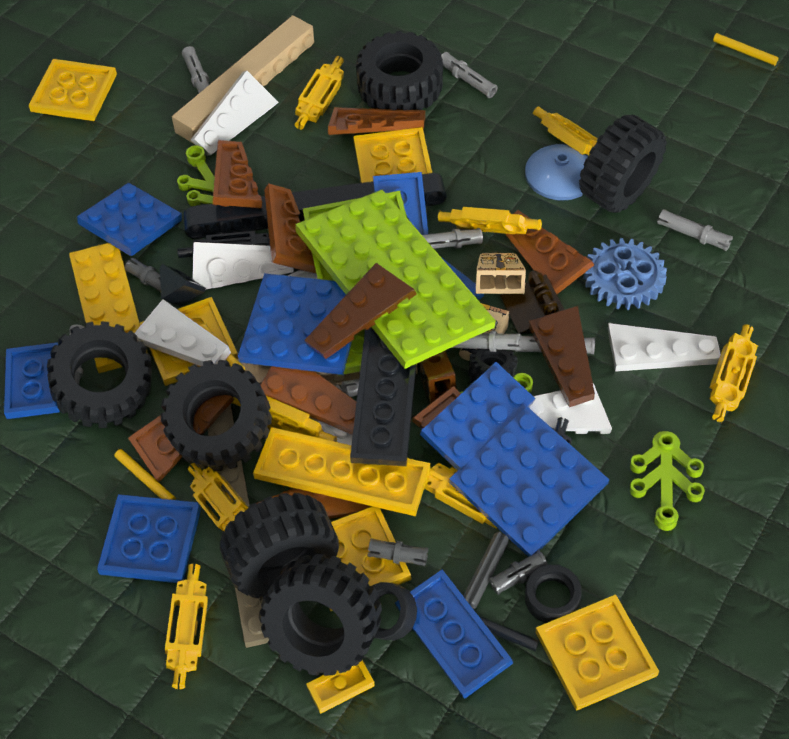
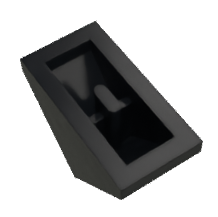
(178, 286)

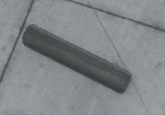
(486, 569)

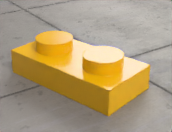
(338, 688)

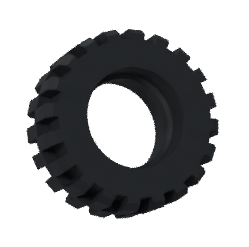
(399, 53)
(622, 163)
(98, 342)
(193, 391)
(272, 536)
(302, 640)

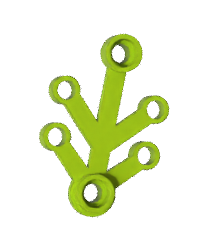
(196, 157)
(666, 473)

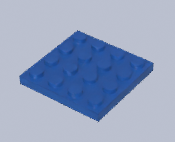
(284, 317)
(529, 481)

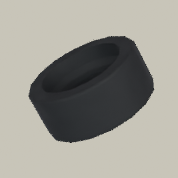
(552, 573)
(408, 611)

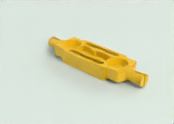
(312, 106)
(567, 131)
(489, 220)
(726, 391)
(293, 420)
(439, 485)
(208, 488)
(183, 654)

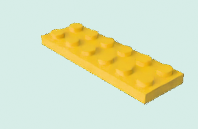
(104, 292)
(326, 469)

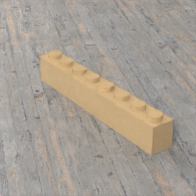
(261, 62)

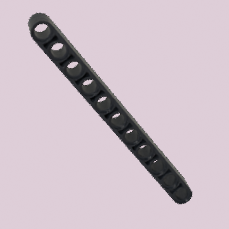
(219, 219)

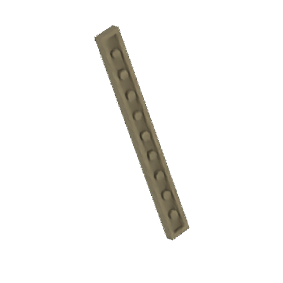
(248, 606)

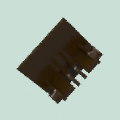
(536, 301)

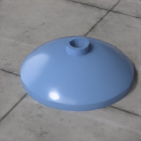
(555, 172)

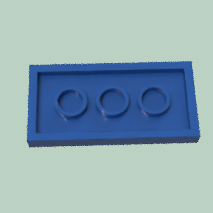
(476, 416)
(456, 635)

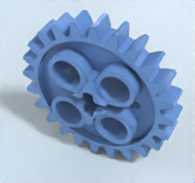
(625, 274)

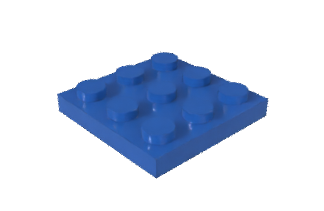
(129, 219)
(149, 538)

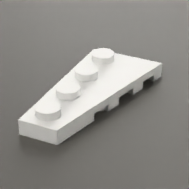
(236, 111)
(232, 263)
(180, 336)
(654, 348)
(582, 417)

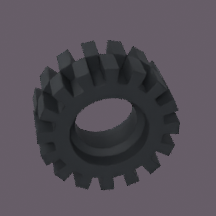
(483, 359)

